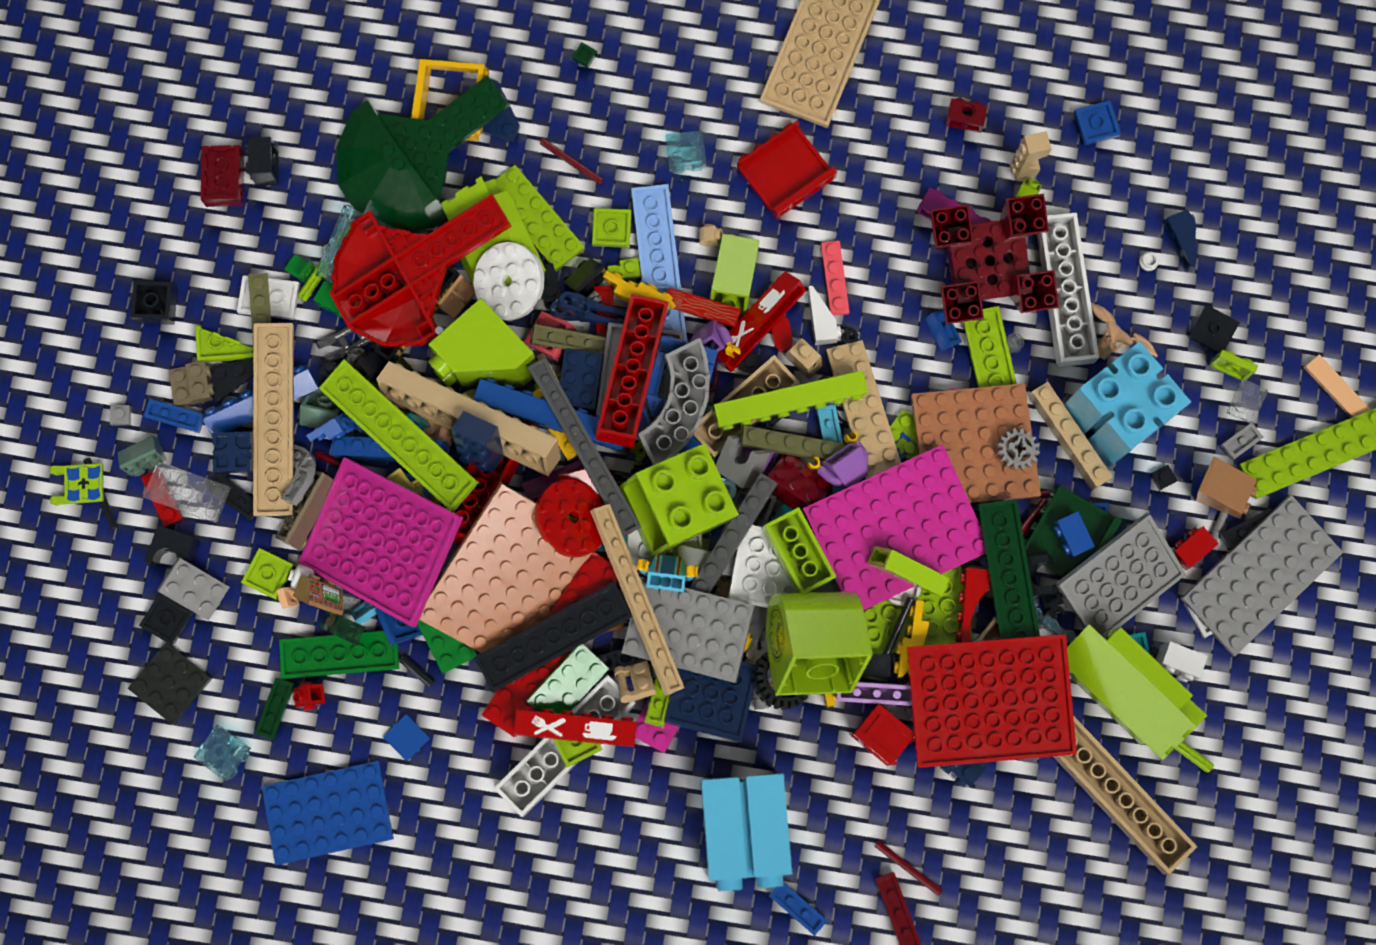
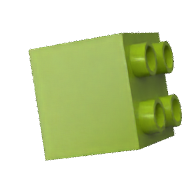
(678, 500)

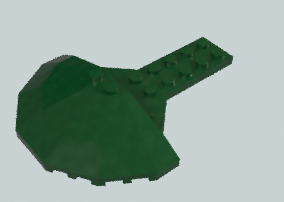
(401, 162)

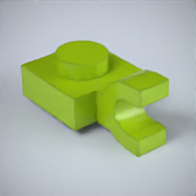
(628, 269)

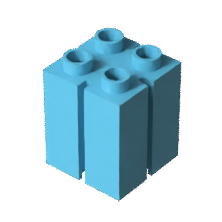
(1125, 404)
(746, 831)

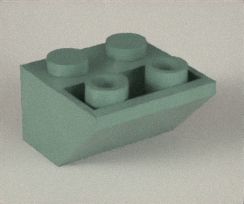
(141, 456)

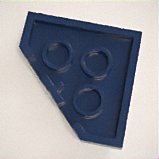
(504, 125)

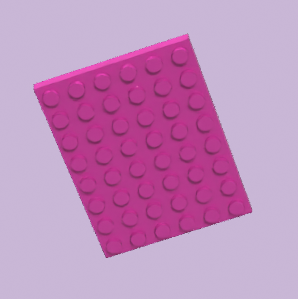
(908, 509)
(380, 541)

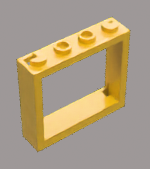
(423, 80)

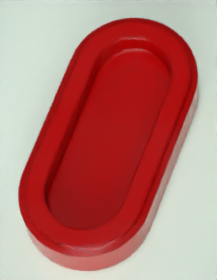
(782, 335)

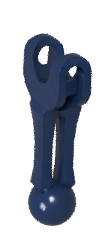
(579, 309)

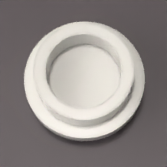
(1148, 261)

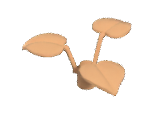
(1109, 344)

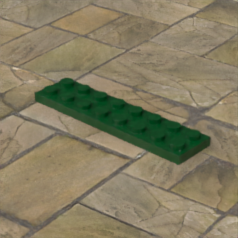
(1008, 569)

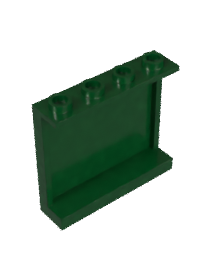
(1043, 540)

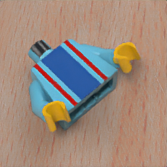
(667, 572)

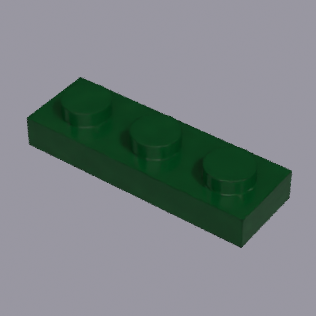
(275, 708)

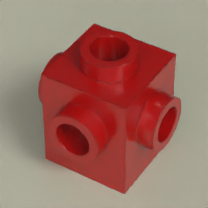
(308, 696)

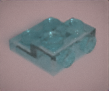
(685, 151)
(222, 753)

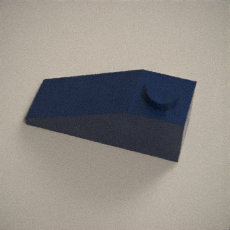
(1182, 233)

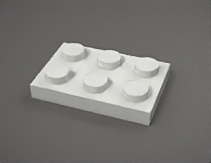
(282, 298)

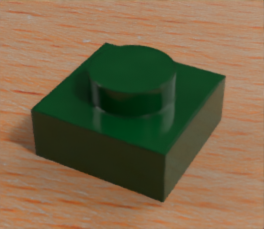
(584, 55)

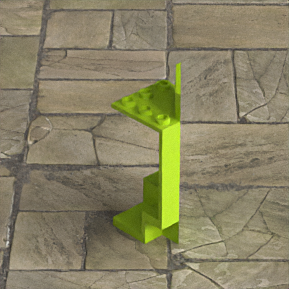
(516, 234)
(1133, 689)

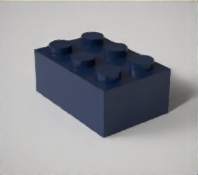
(582, 378)
(477, 442)

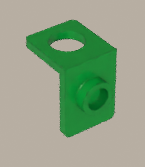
(300, 268)

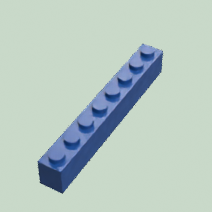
(532, 409)

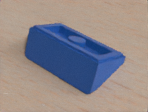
(944, 334)

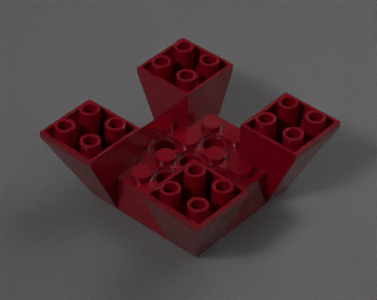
(963, 241)

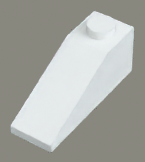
(823, 322)

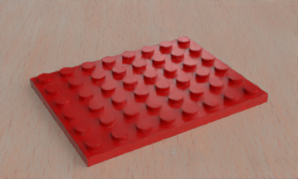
(991, 700)

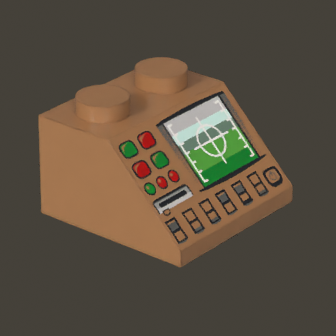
(319, 594)

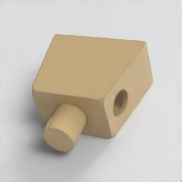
(804, 358)

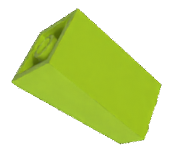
(735, 271)

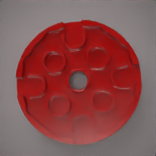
(553, 519)

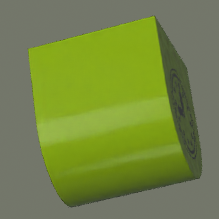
(816, 642)

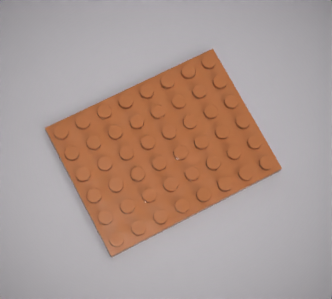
(499, 576)

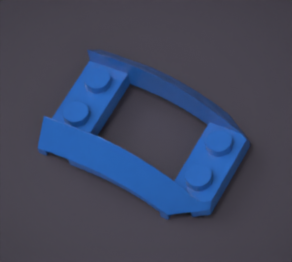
(667, 345)

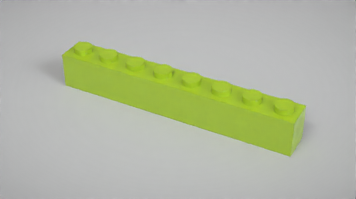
(789, 399)

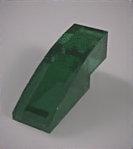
(342, 627)

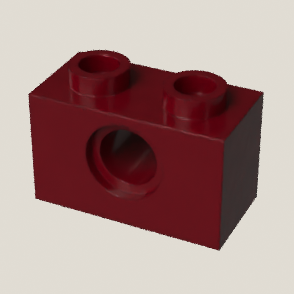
(971, 123)

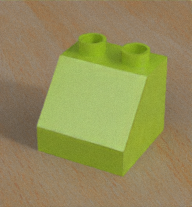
(480, 348)

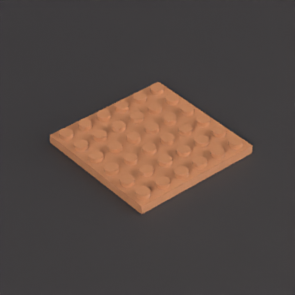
(970, 429)

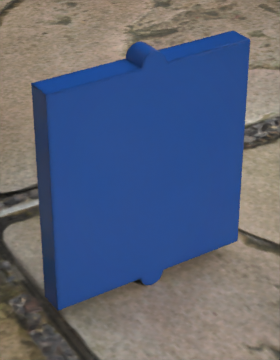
(406, 737)

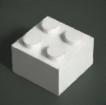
(1181, 661)

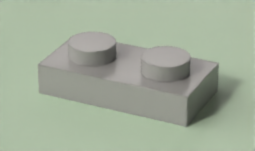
(1242, 441)

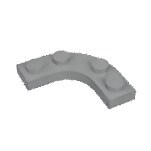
(304, 476)

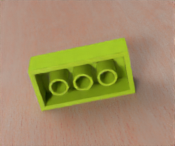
(798, 551)

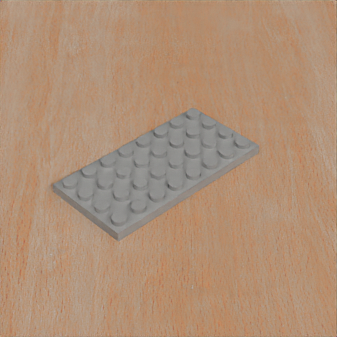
(1261, 575)

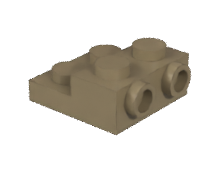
(191, 384)

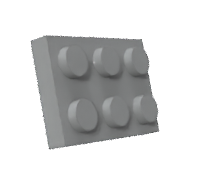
(193, 588)

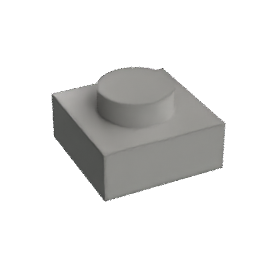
(120, 415)

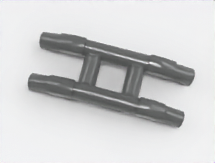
(340, 336)

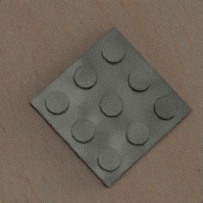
(169, 683)

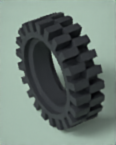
(765, 690)

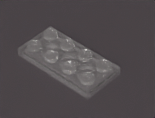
(187, 492)

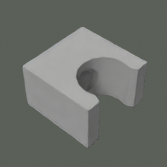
(735, 466)

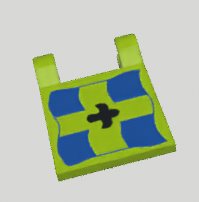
(81, 484)

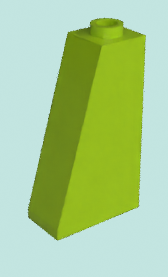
(908, 570)

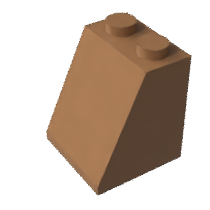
(1226, 489)

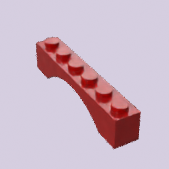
(975, 585)

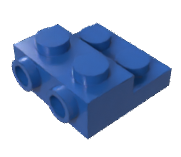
(336, 427)

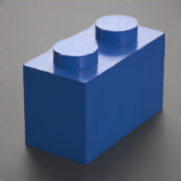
(1073, 534)

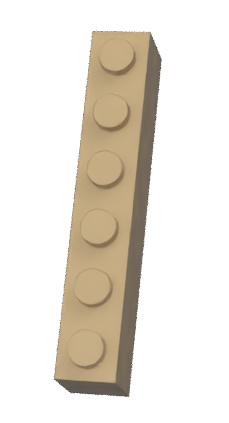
(1070, 436)

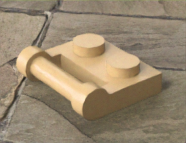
(641, 681)

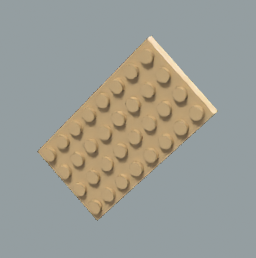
(818, 58)

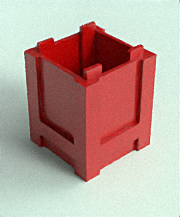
(883, 735)

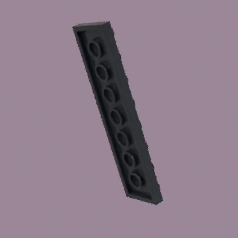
(553, 637)

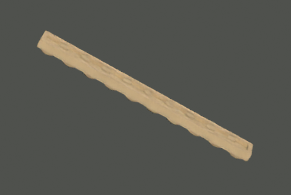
(637, 599)

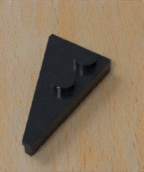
(230, 376)

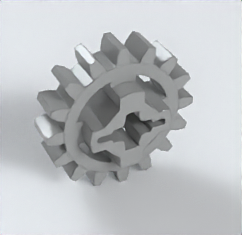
(1010, 449)

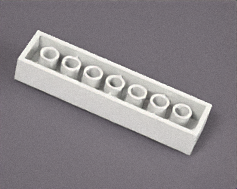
(1073, 321)
(544, 764)

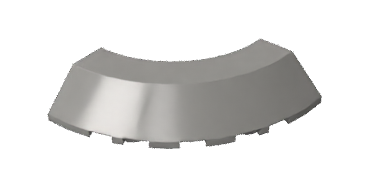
(684, 403)

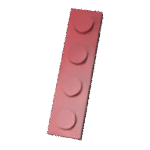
(835, 278)

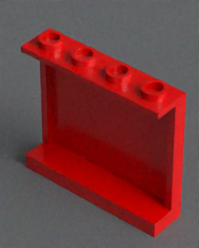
(785, 170)

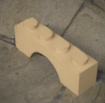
(1031, 149)

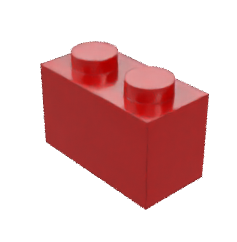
(1194, 547)

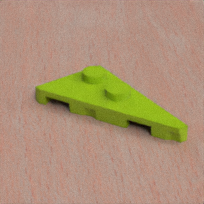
(216, 348)

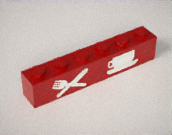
(761, 318)
(575, 728)

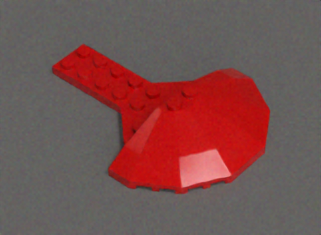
(392, 277)

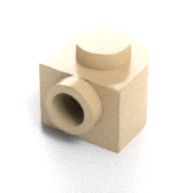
(710, 235)

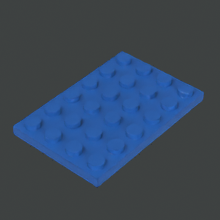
(327, 812)

